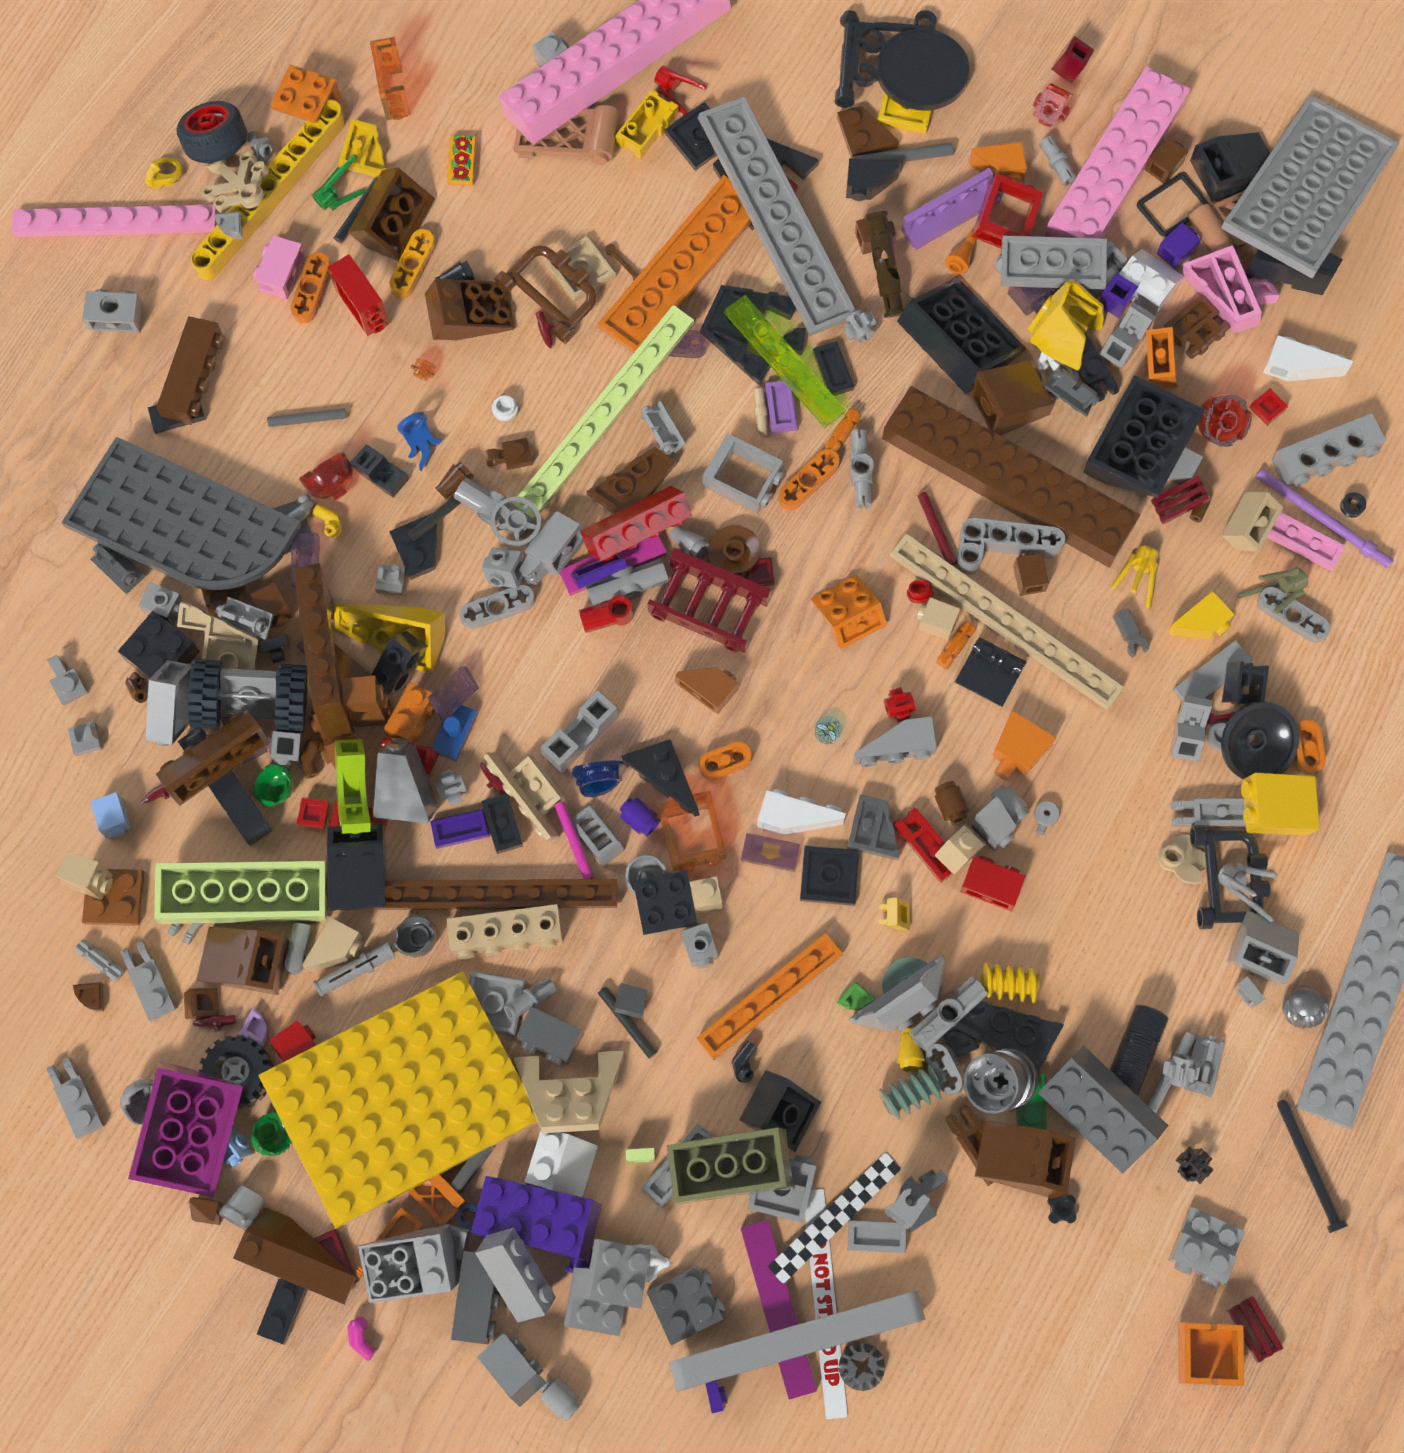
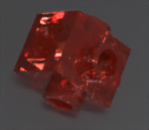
(1052, 105)

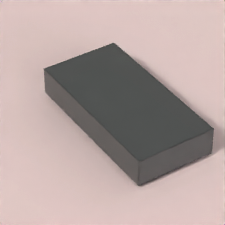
(470, 1169)

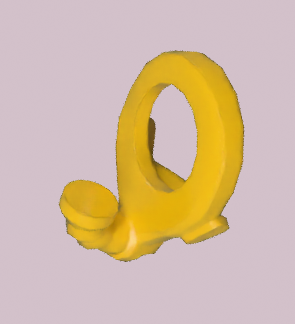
(157, 180)

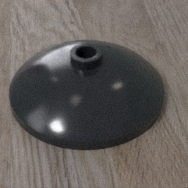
(1273, 744)

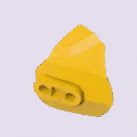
(1062, 322)

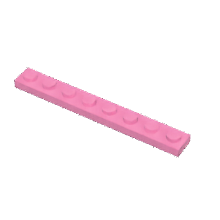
(113, 220)

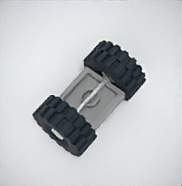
(226, 692)

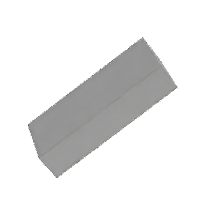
(876, 1237)

